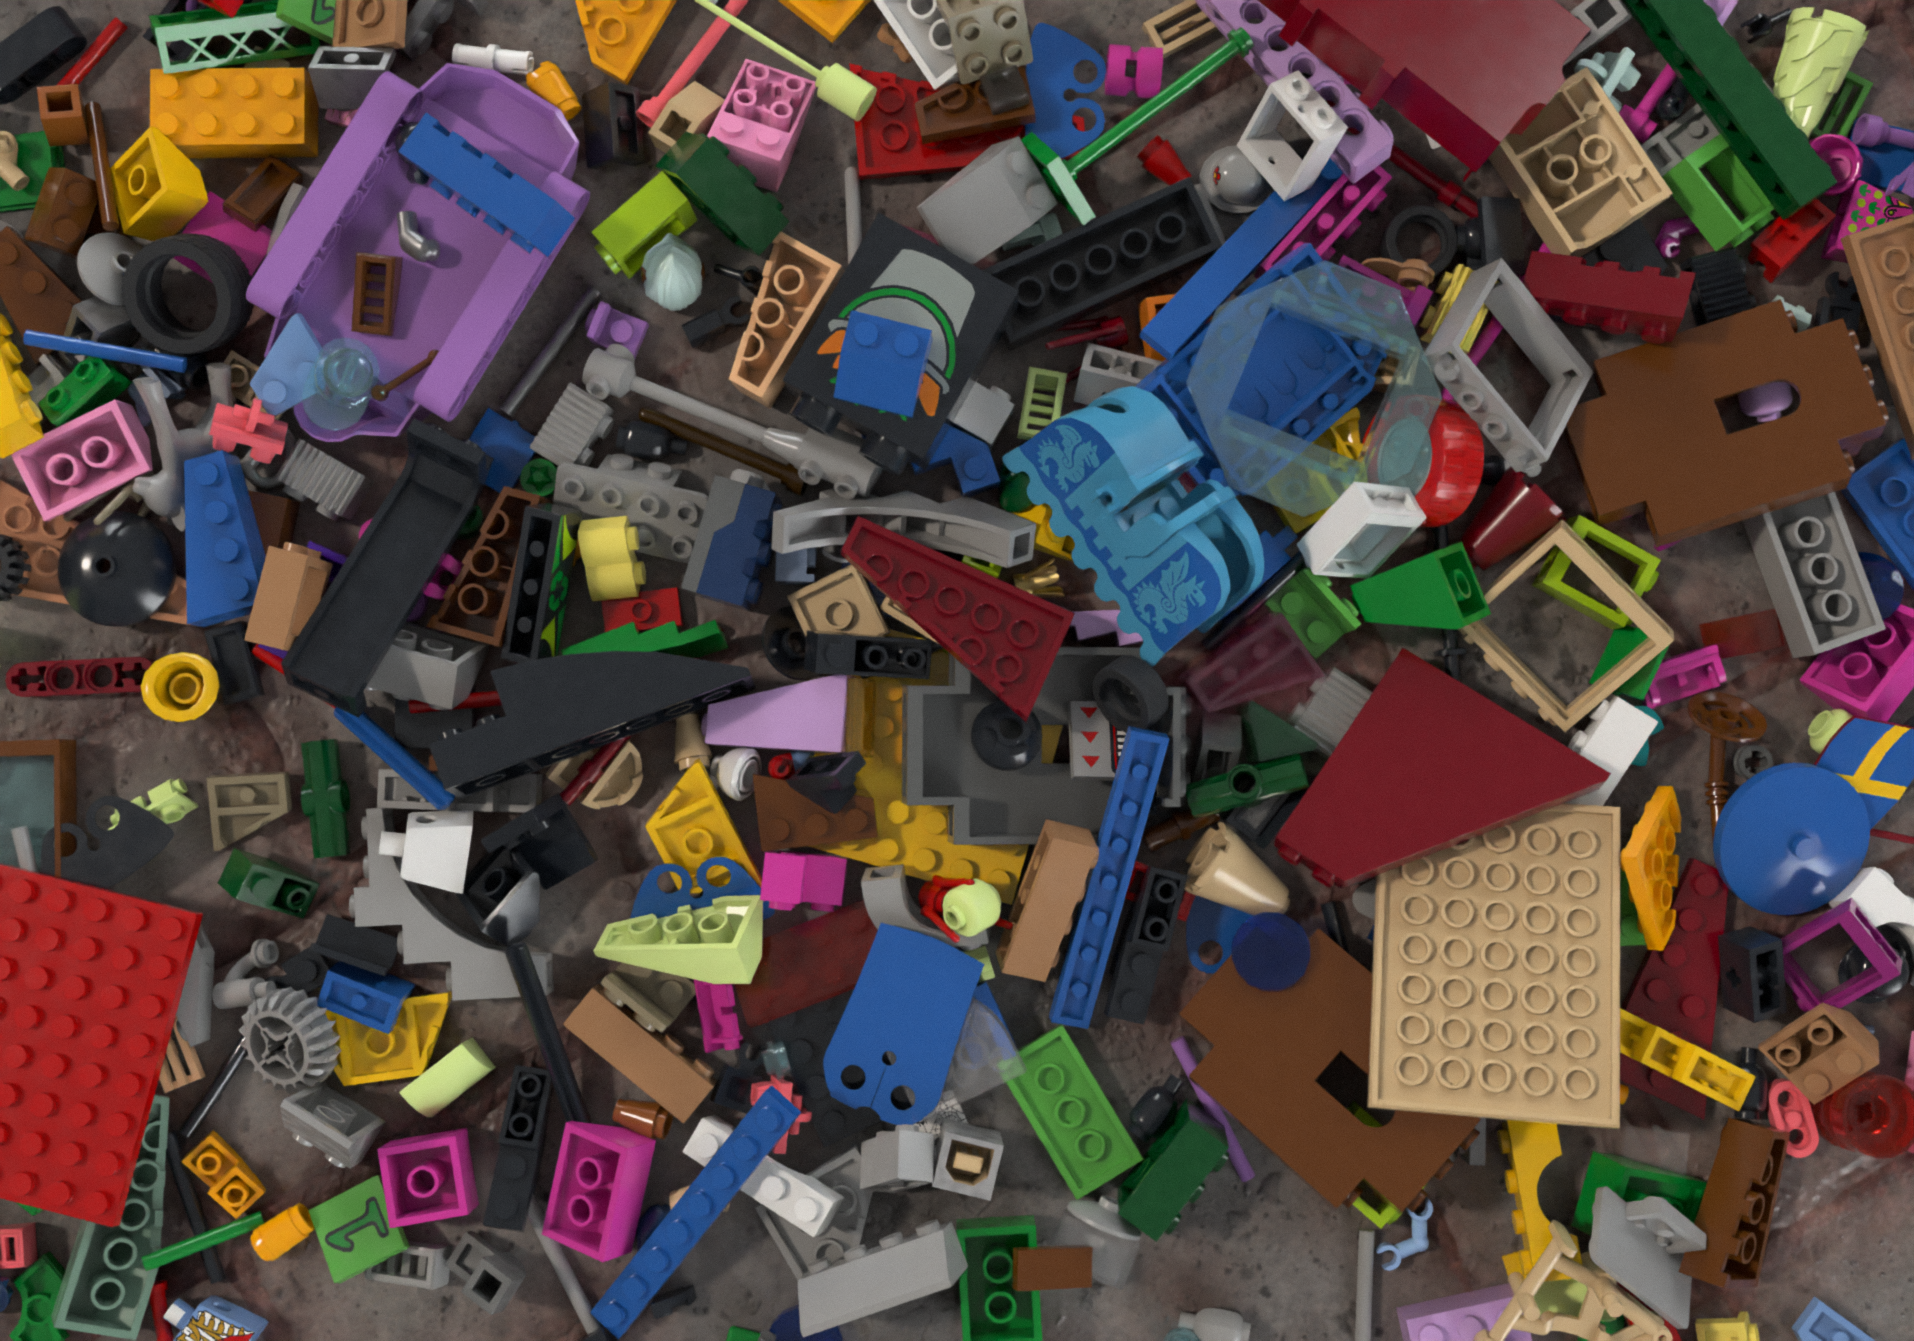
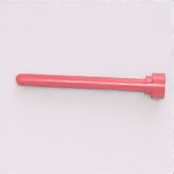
(650, 110)

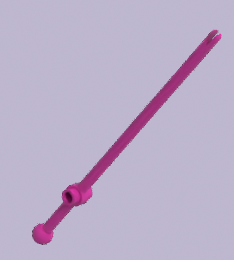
(1641, 128)

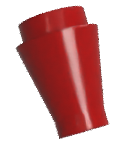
(1162, 161)

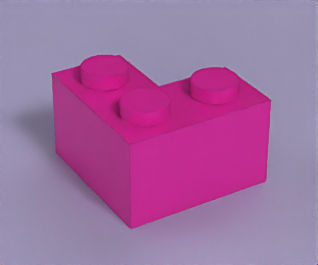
(803, 877)

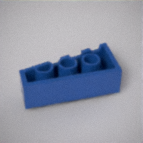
(486, 187)
(221, 540)

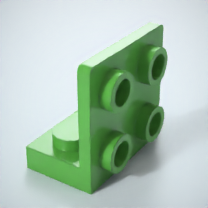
(1314, 611)

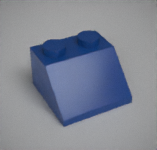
(882, 363)

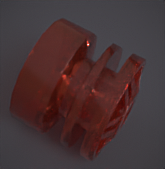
(1882, 1120)

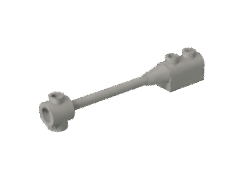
(811, 453)

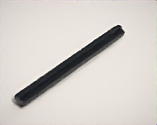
(546, 1033)

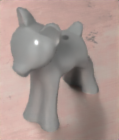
(166, 490)

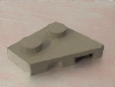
(245, 803)

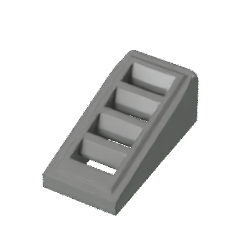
(430, 1272)

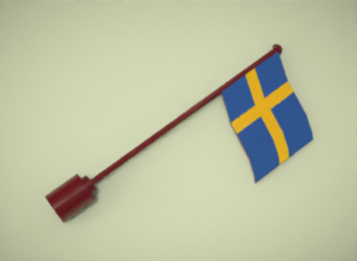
(1876, 762)

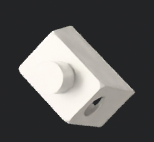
(433, 848)

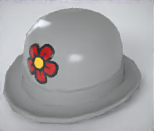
(1233, 182)

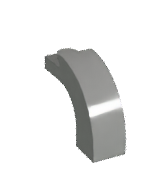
(890, 903)

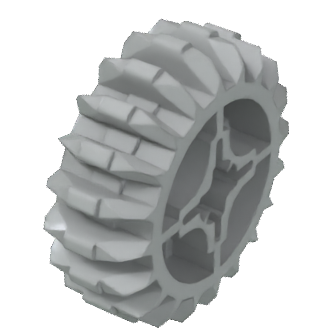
(290, 1040)

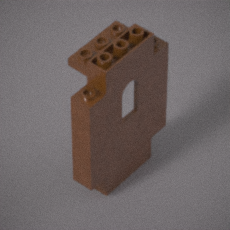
(1663, 448)
(1266, 1069)

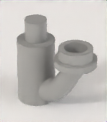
(242, 992)

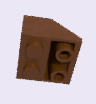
(66, 213)

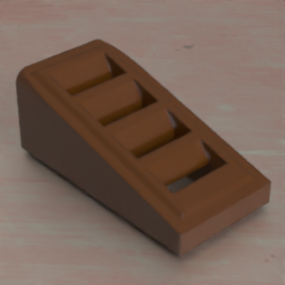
(361, 292)

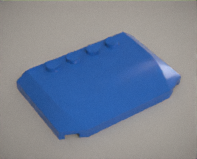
(1292, 381)

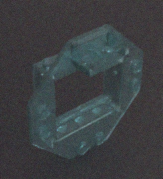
(1285, 467)

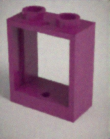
(1866, 936)

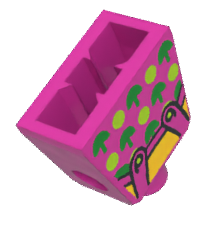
(1859, 210)

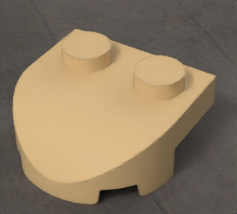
(617, 784)

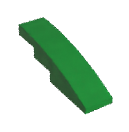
(663, 639)

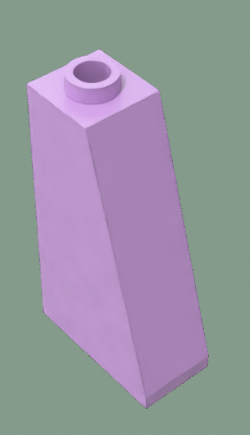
(787, 718)

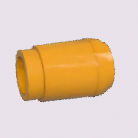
(552, 86)
(282, 1232)

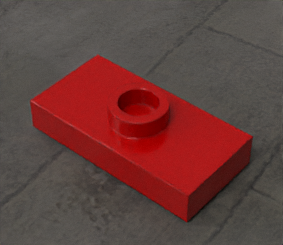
(646, 611)

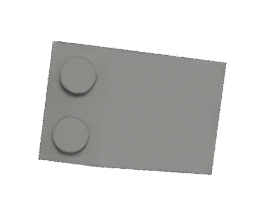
(988, 202)
(331, 1123)

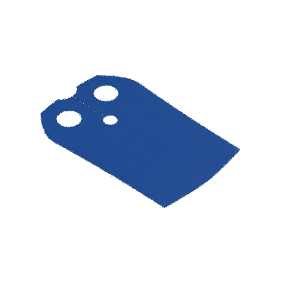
(905, 1003)

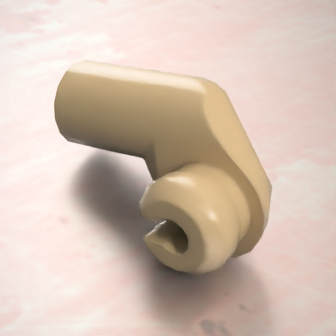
(8, 162)

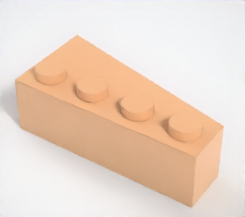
(787, 306)

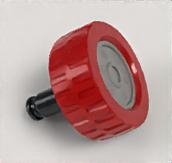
(1449, 466)

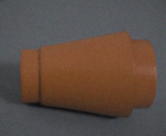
(643, 1117)

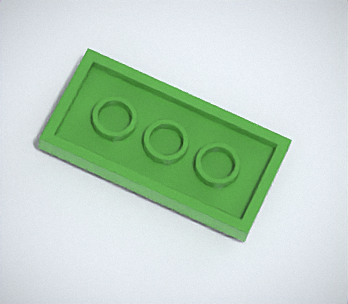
(1072, 1113)

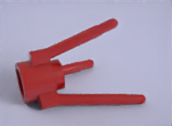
(931, 901)

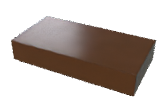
(261, 193)
(1052, 1267)

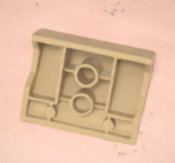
(1579, 169)

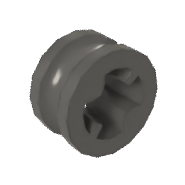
(1746, 752)

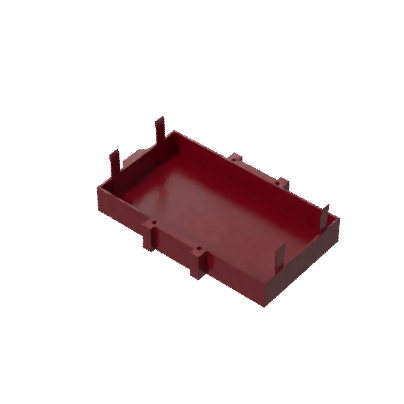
(1446, 65)

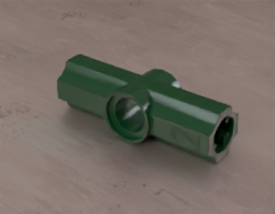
(1222, 794)
(325, 798)

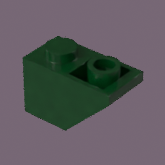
(267, 884)

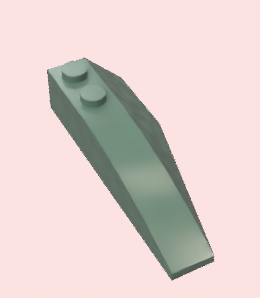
(105, 1275)

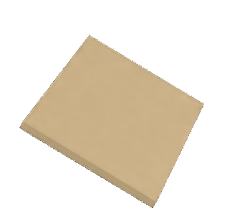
(1503, 975)

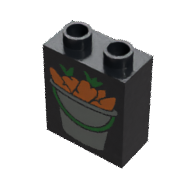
(919, 285)

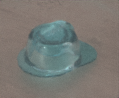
(340, 384)

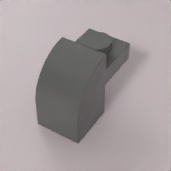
(489, 1274)

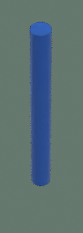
(105, 351)

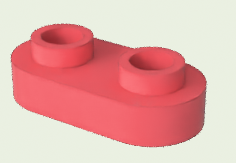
(1792, 1114)

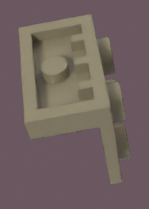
(986, 35)
(650, 993)

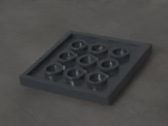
(805, 1040)

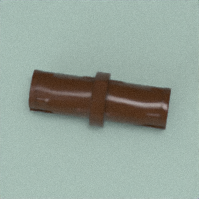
(1175, 827)

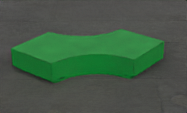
(39, 1291)

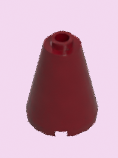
(1509, 520)

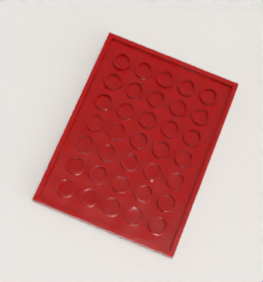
(82, 1036)

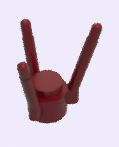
(1104, 332)

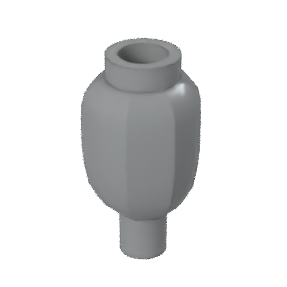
(1216, 1325)

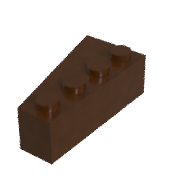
(481, 594)
(1738, 1205)

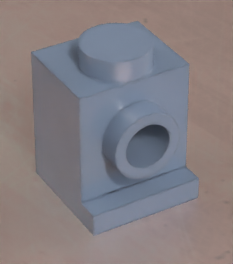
(794, 567)

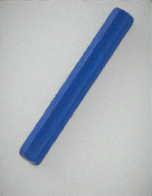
(397, 758)

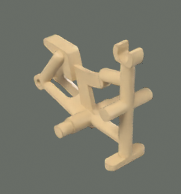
(1600, 1295)

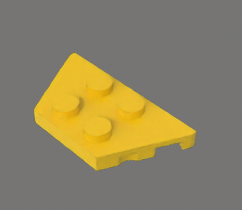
(697, 827)
(403, 1053)

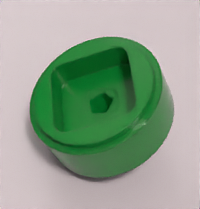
(539, 477)

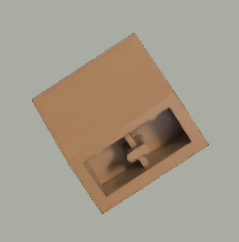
(1822, 1051)

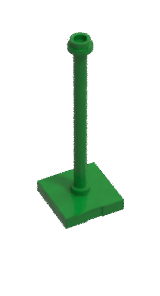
(1061, 174)

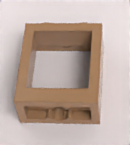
(287, 595)

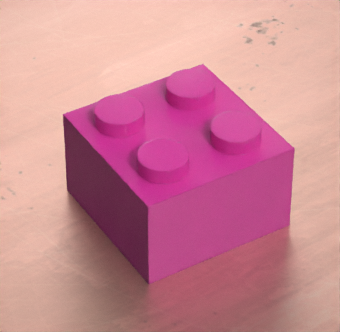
(428, 1177)

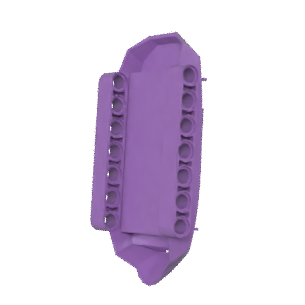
(450, 304)

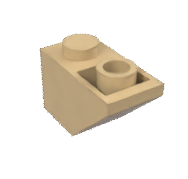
(688, 111)

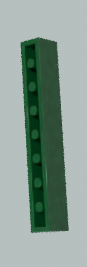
(1736, 101)

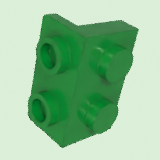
(83, 390)

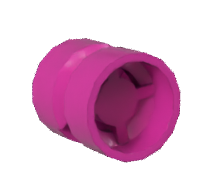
(1147, 71)

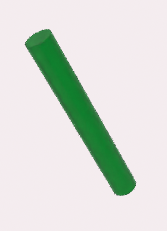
(202, 1241)

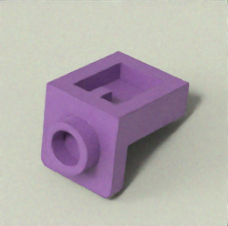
(611, 326)

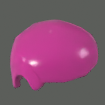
(1842, 158)

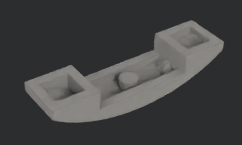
(1681, 138)

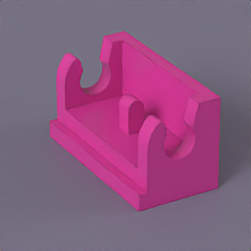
(1685, 676)

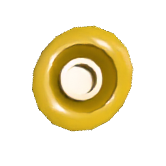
(180, 686)

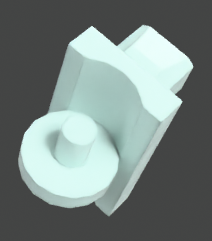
(1612, 71)

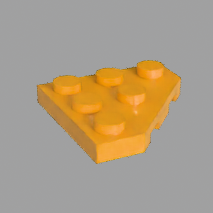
(621, 32)
(1653, 868)

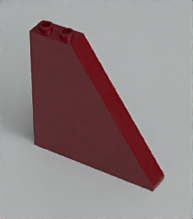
(1423, 774)

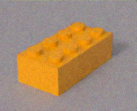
(236, 112)

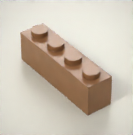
(1047, 900)
(641, 1055)

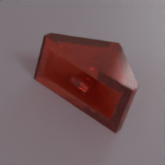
(1744, 633)

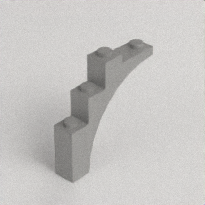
(951, 526)
(427, 935)

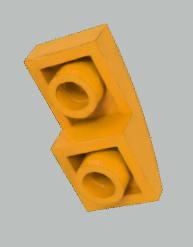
(226, 1174)

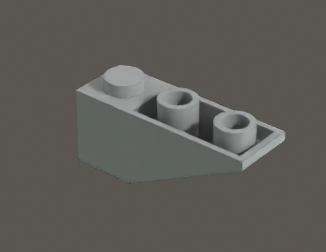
(196, 998)

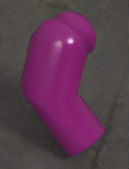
(1672, 234)

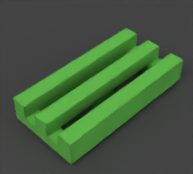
(1845, 126)

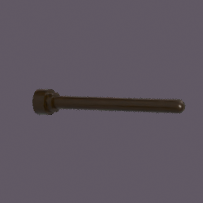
(786, 473)

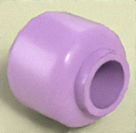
(1766, 401)

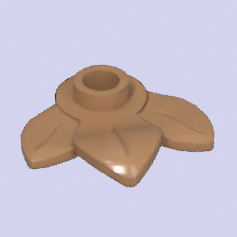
(1407, 274)

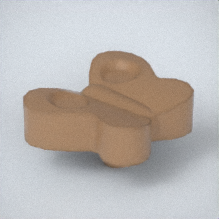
(888, 36)

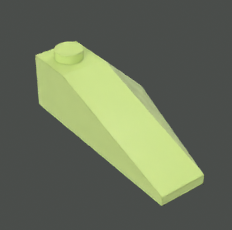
(701, 944)

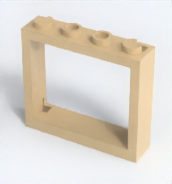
(1524, 680)

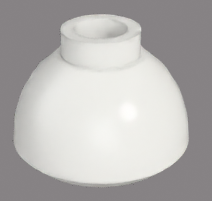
(735, 772)

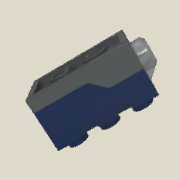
(733, 541)

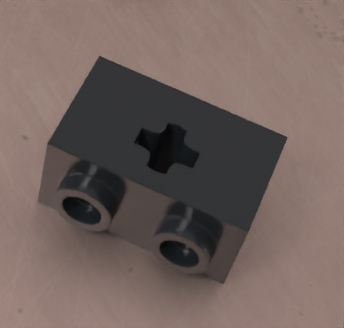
(1752, 974)

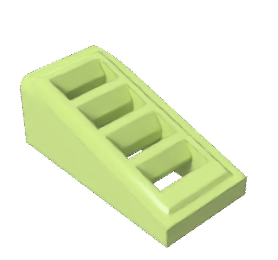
(1046, 381)

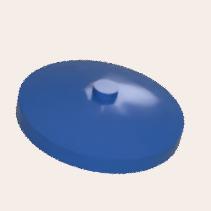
(1791, 838)

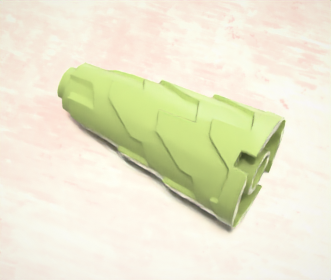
(1815, 62)

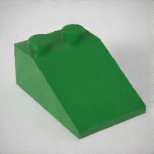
(1634, 1182)

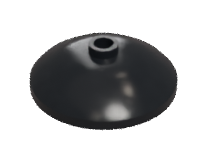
(139, 572)

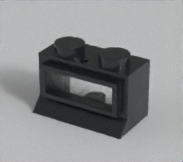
(1264, 821)

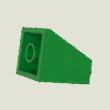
(1425, 592)

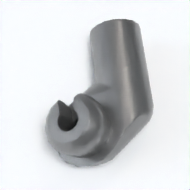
(414, 243)

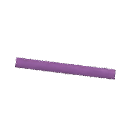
(1235, 1151)

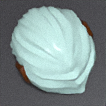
(672, 273)

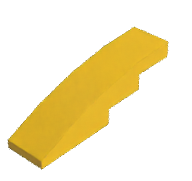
(1683, 1061)

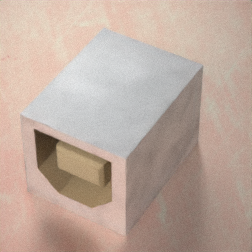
(967, 1159)

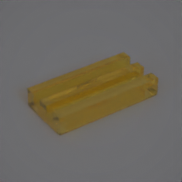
(860, 716)

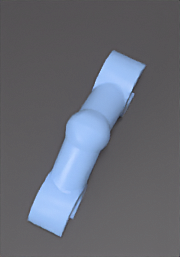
(1417, 1243)

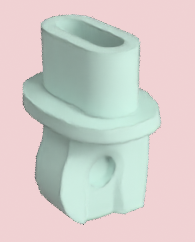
(1041, 231)

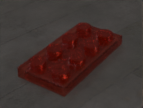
(808, 964)

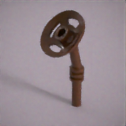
(1723, 728)

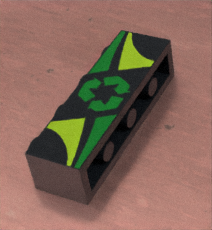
(541, 582)

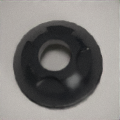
(998, 750)

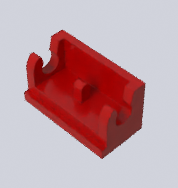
(1789, 238)

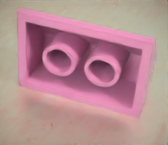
(85, 458)

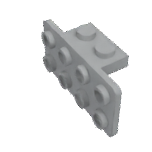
(645, 493)
(1643, 1250)

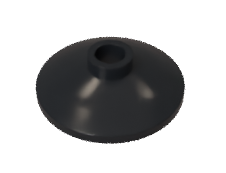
(778, 631)

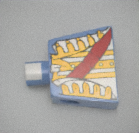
(214, 1321)

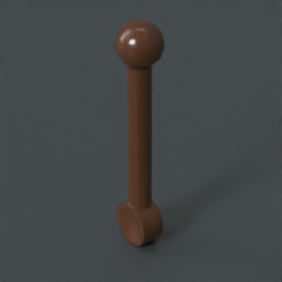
(382, 392)

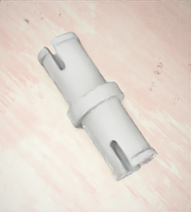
(494, 58)

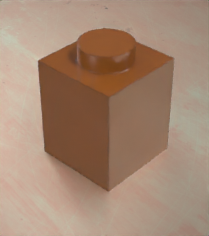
(63, 115)

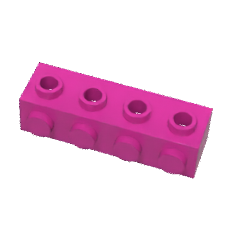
(1332, 217)

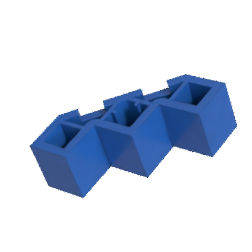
(969, 460)

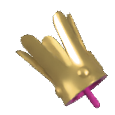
(1036, 579)

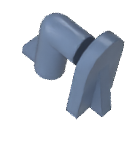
(170, 387)

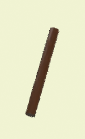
(101, 166)

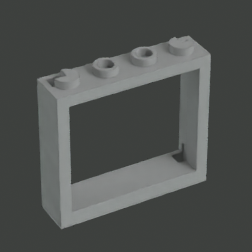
(1539, 341)

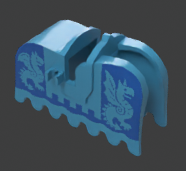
(1172, 554)

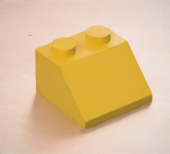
(156, 187)

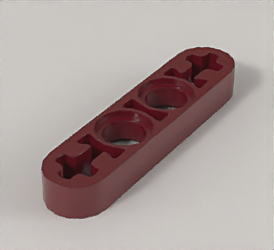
(84, 677)

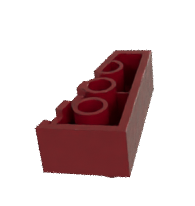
(1609, 295)

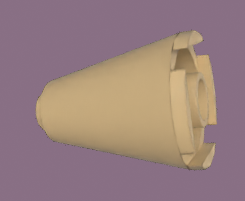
(1233, 875)

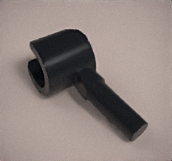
(1763, 25)
(747, 276)

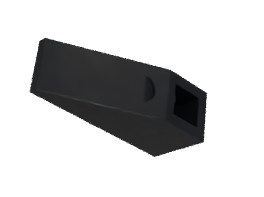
(867, 655)

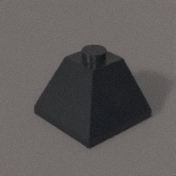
(503, 895)

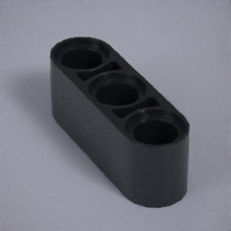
(37, 52)

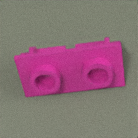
(716, 1015)

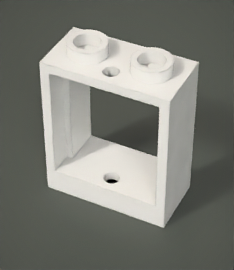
(1263, 143)
(1390, 519)

